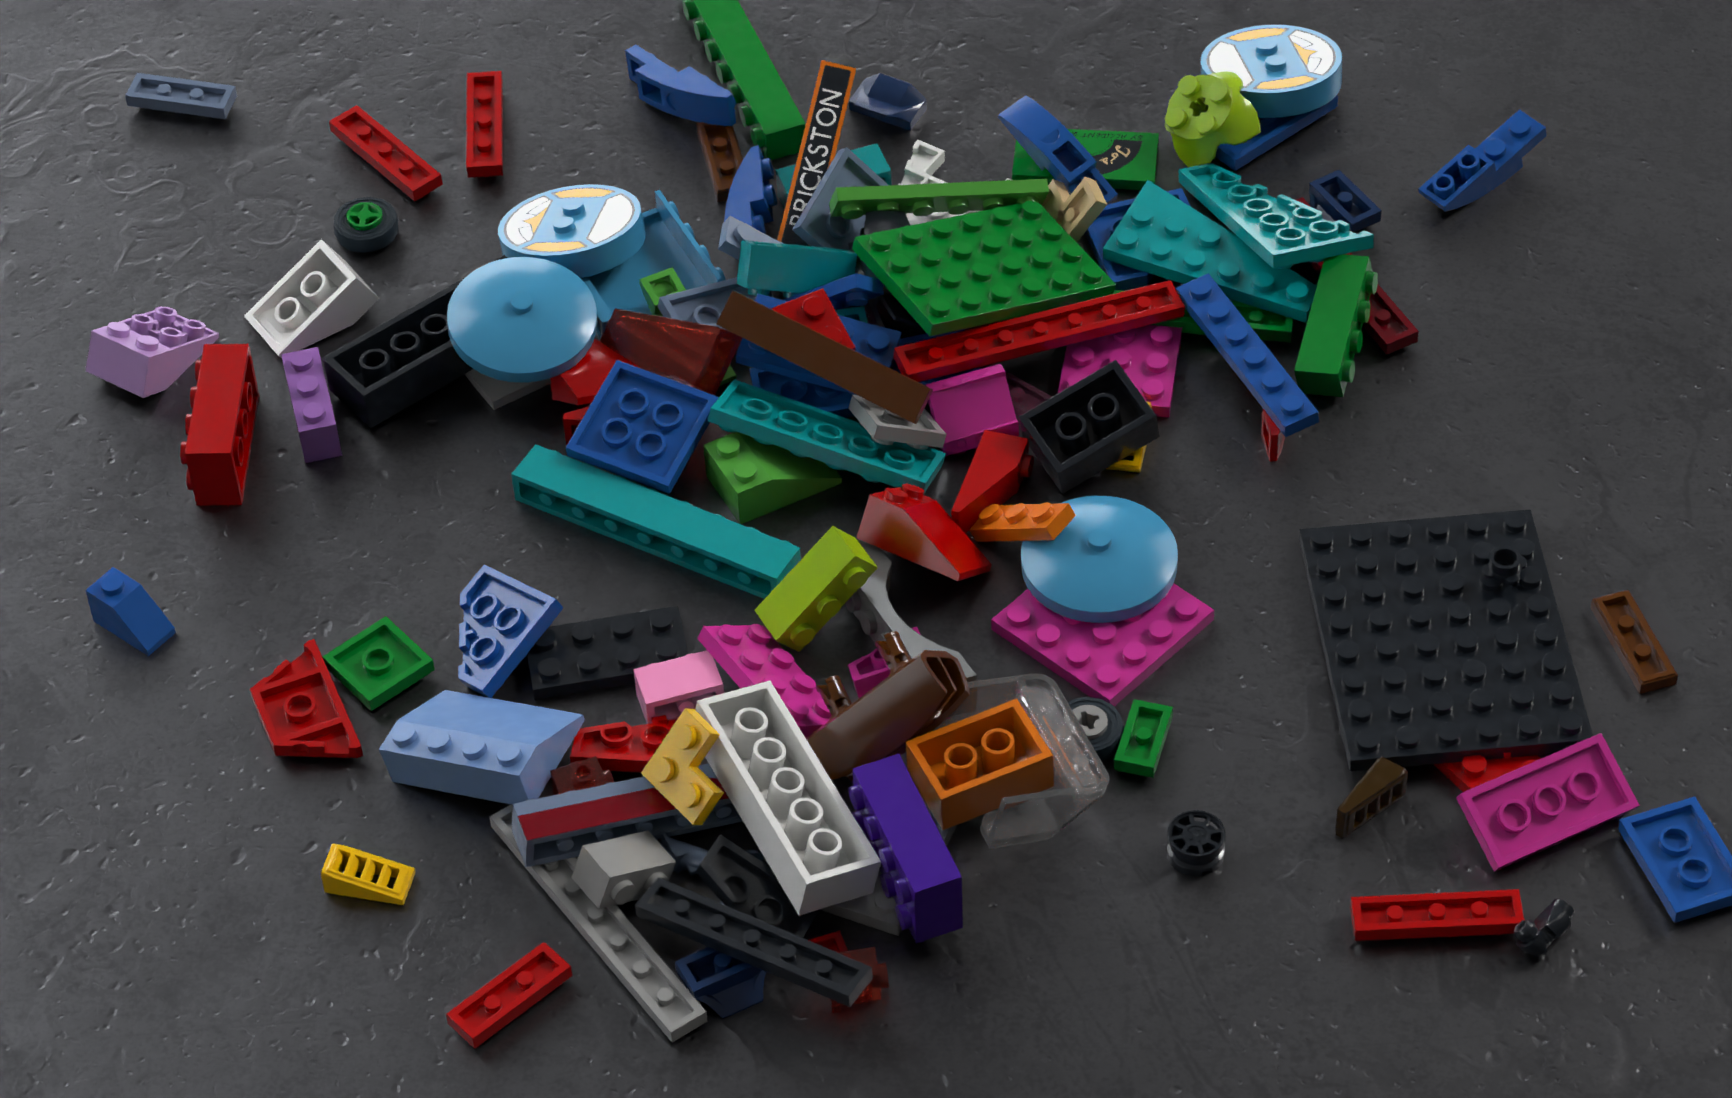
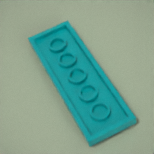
(822, 436)

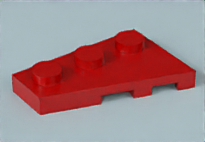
(621, 745)

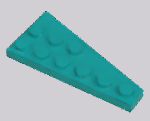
(1273, 227)
(1183, 244)

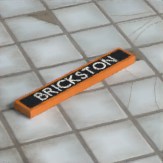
(818, 142)

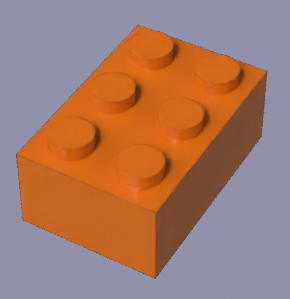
(978, 762)

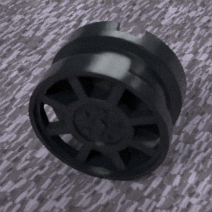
(1194, 844)

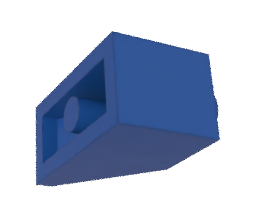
(128, 611)

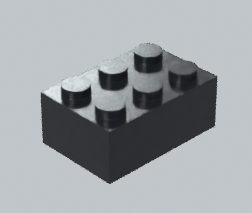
(1089, 426)

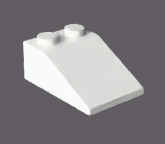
(311, 302)

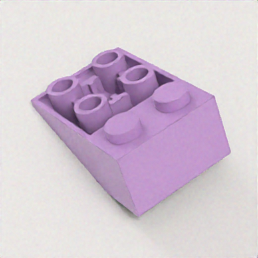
(147, 350)

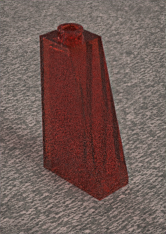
(673, 347)

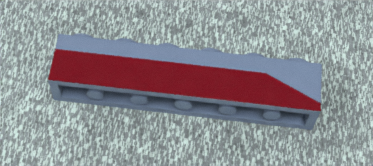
(562, 823)

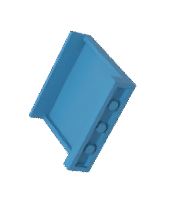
(665, 246)

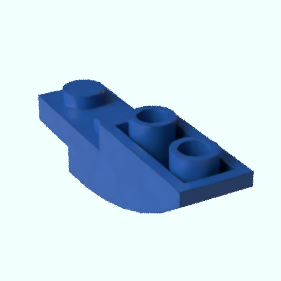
(679, 93)
(1053, 146)
(1482, 169)
(751, 193)

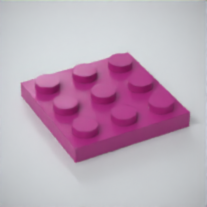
(1144, 353)

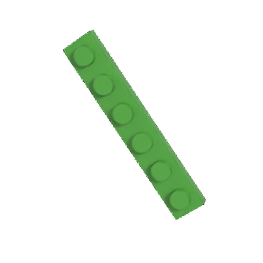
(936, 197)

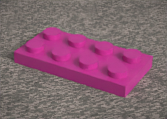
(754, 657)
(1547, 802)

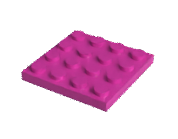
(1104, 657)

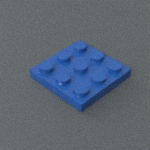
(642, 426)

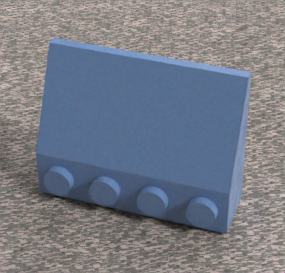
(479, 746)

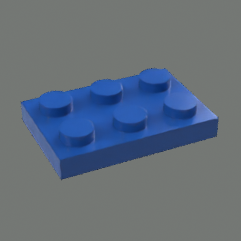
(1681, 857)

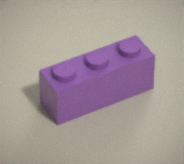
(311, 405)

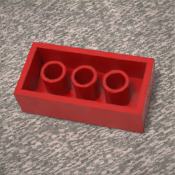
(220, 424)

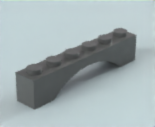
(878, 616)

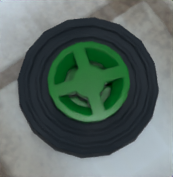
(366, 224)

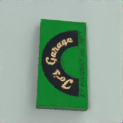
(1121, 158)

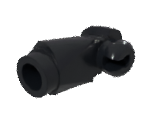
(1548, 926)

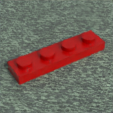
(484, 124)
(385, 153)
(1436, 914)

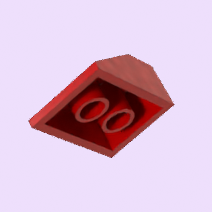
(921, 532)

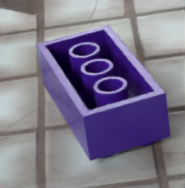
(912, 853)

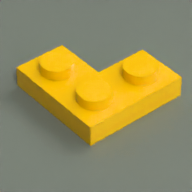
(676, 771)

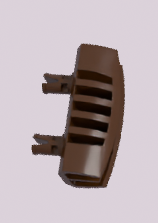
(898, 709)

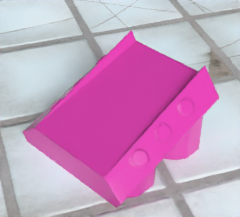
(970, 405)

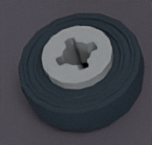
(1104, 721)

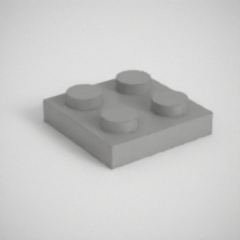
(890, 428)

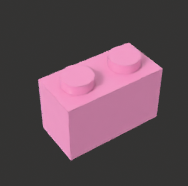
(676, 684)

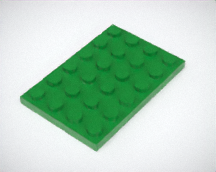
(982, 267)

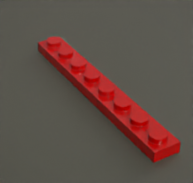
(1039, 332)

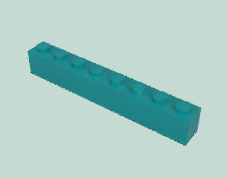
(653, 522)

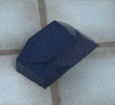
(889, 101)
(1343, 201)
(721, 981)

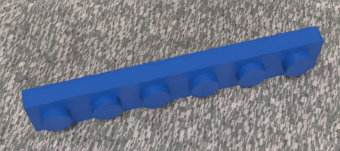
(1248, 355)

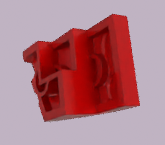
(585, 378)

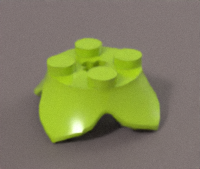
(1227, 117)

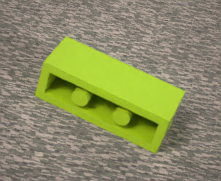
(816, 589)

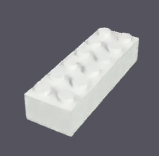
(787, 799)

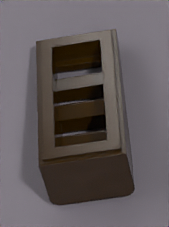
(1373, 794)

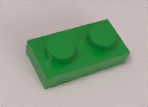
(1143, 738)

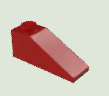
(992, 476)

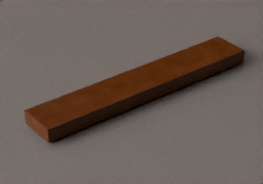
(824, 357)

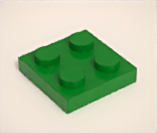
(378, 663)

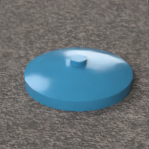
(522, 319)
(1105, 563)

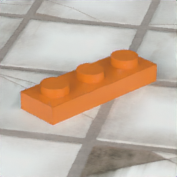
(1022, 522)

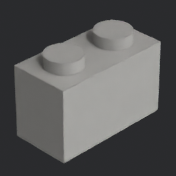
(621, 868)

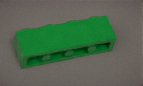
(1335, 325)

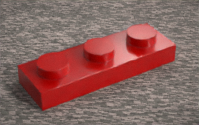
(509, 995)

